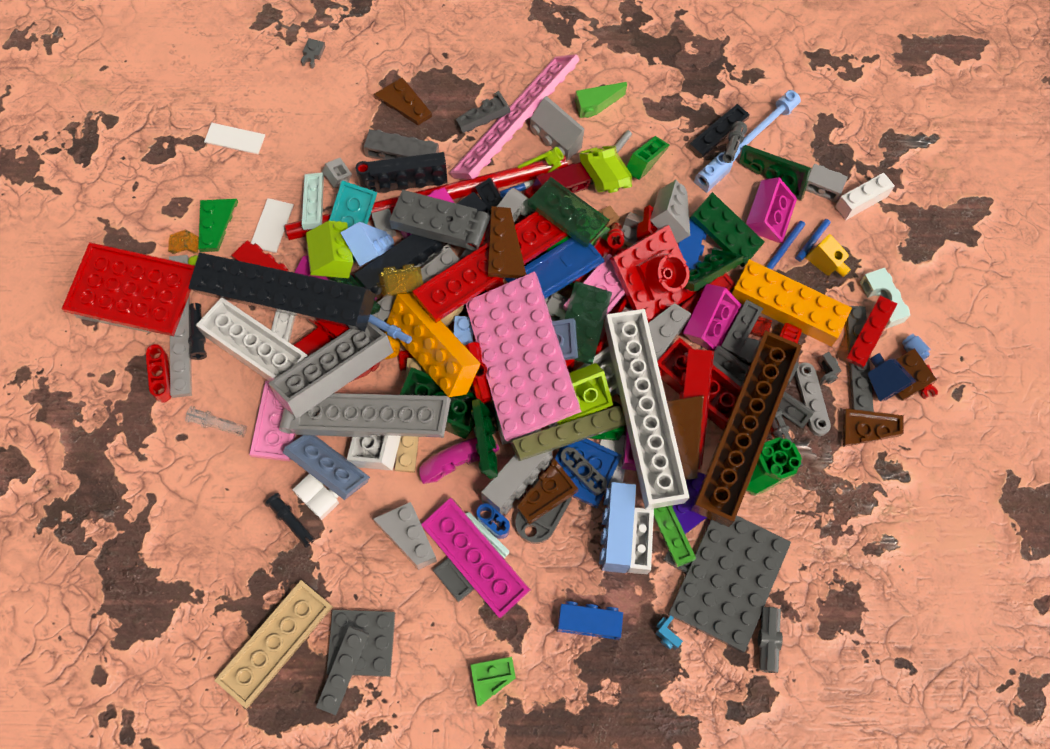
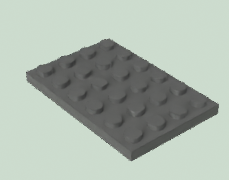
(730, 581)

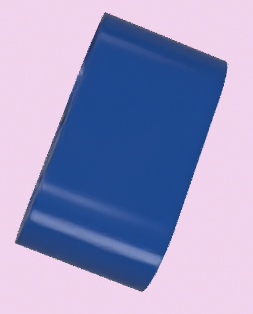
(489, 523)

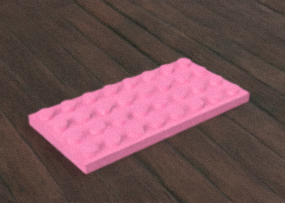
(522, 357)

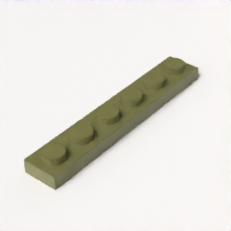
(568, 433)

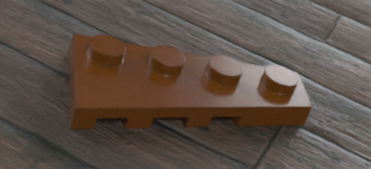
(504, 247)

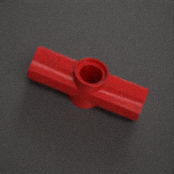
(480, 383)

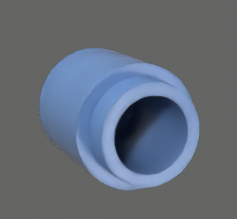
(916, 342)

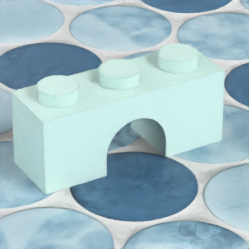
(881, 283)

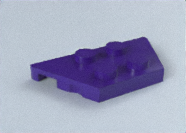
(686, 517)

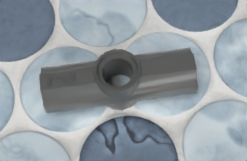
(770, 640)

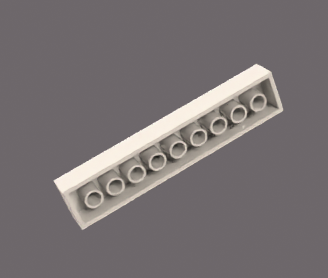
(645, 410)

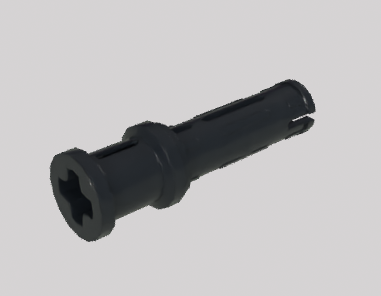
(196, 339)
(285, 513)

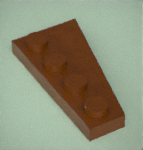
(686, 422)

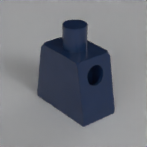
(888, 377)

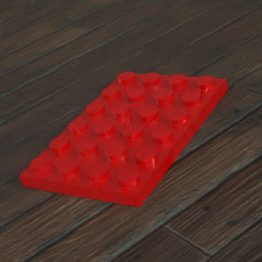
(130, 289)

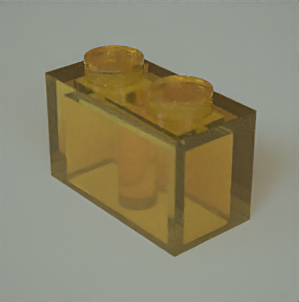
(401, 280)

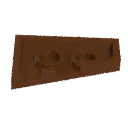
(870, 426)
(548, 493)

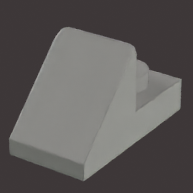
(630, 227)

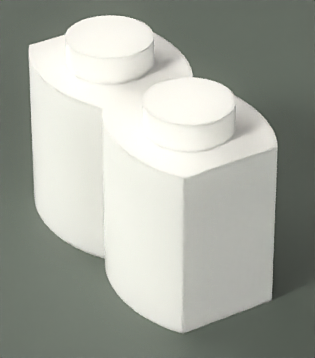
(316, 496)

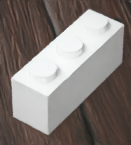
(864, 196)
(642, 541)

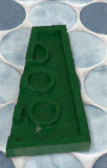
(772, 166)
(483, 431)

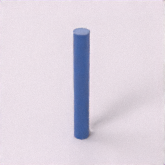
(817, 234)

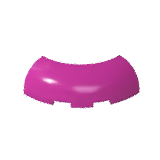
(446, 460)

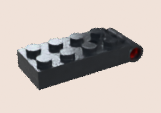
(403, 172)

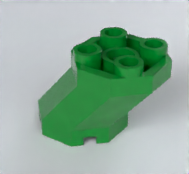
(776, 463)

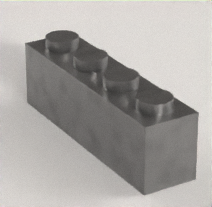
(389, 146)

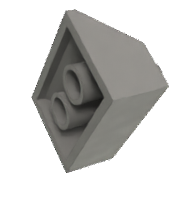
(557, 128)

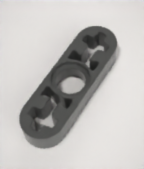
(583, 479)

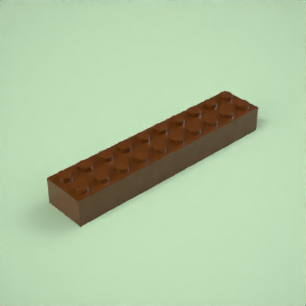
(746, 429)

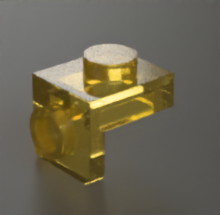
(183, 241)

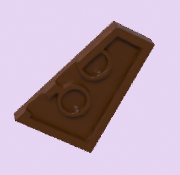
(405, 100)

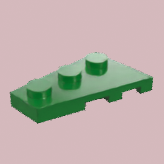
(213, 222)

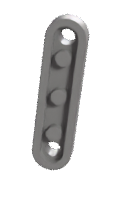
(812, 398)

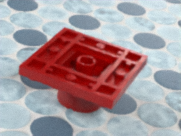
(653, 273)

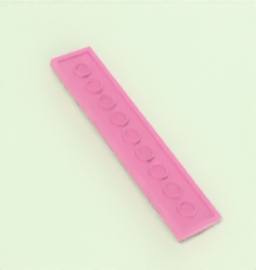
(521, 109)

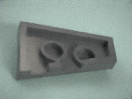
(490, 110)

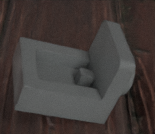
(830, 367)

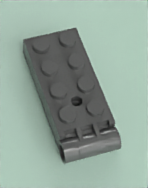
(439, 220)

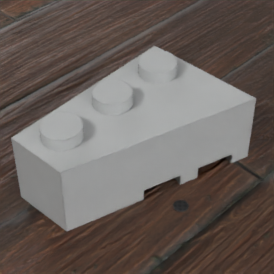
(667, 327)

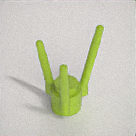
(552, 156)

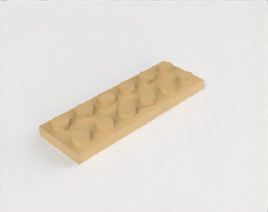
(273, 644)

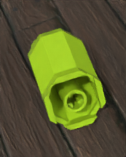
(606, 168)

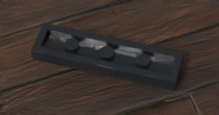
(718, 131)

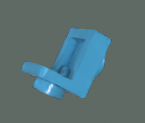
(668, 638)

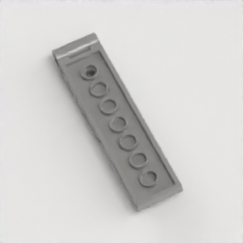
(371, 415)

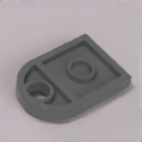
(544, 525)

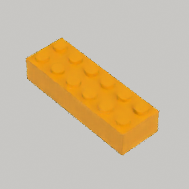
(792, 302)
(434, 346)

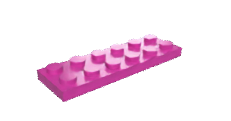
(476, 557)

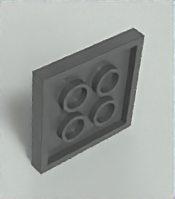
(378, 649)

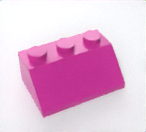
(772, 210)
(712, 317)

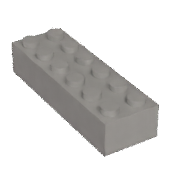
(330, 369)

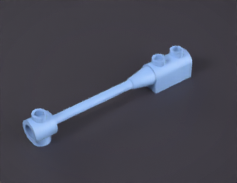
(718, 169)

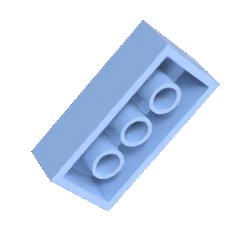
(618, 528)

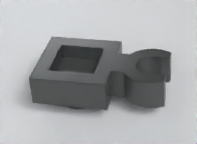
(312, 51)

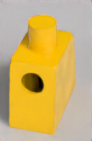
(829, 257)

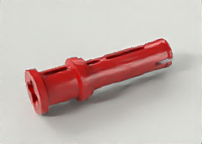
(615, 236)

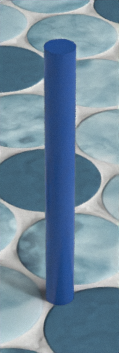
(789, 240)

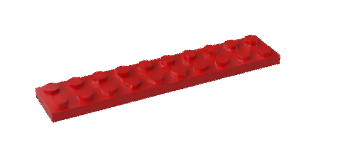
(470, 275)

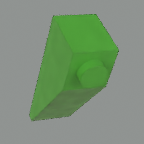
(596, 99)

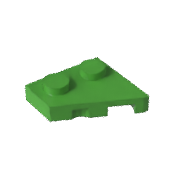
(491, 677)

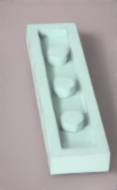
(312, 200)

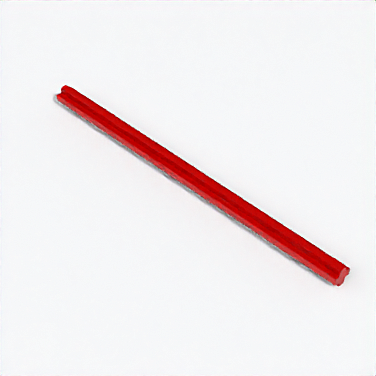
(455, 190)

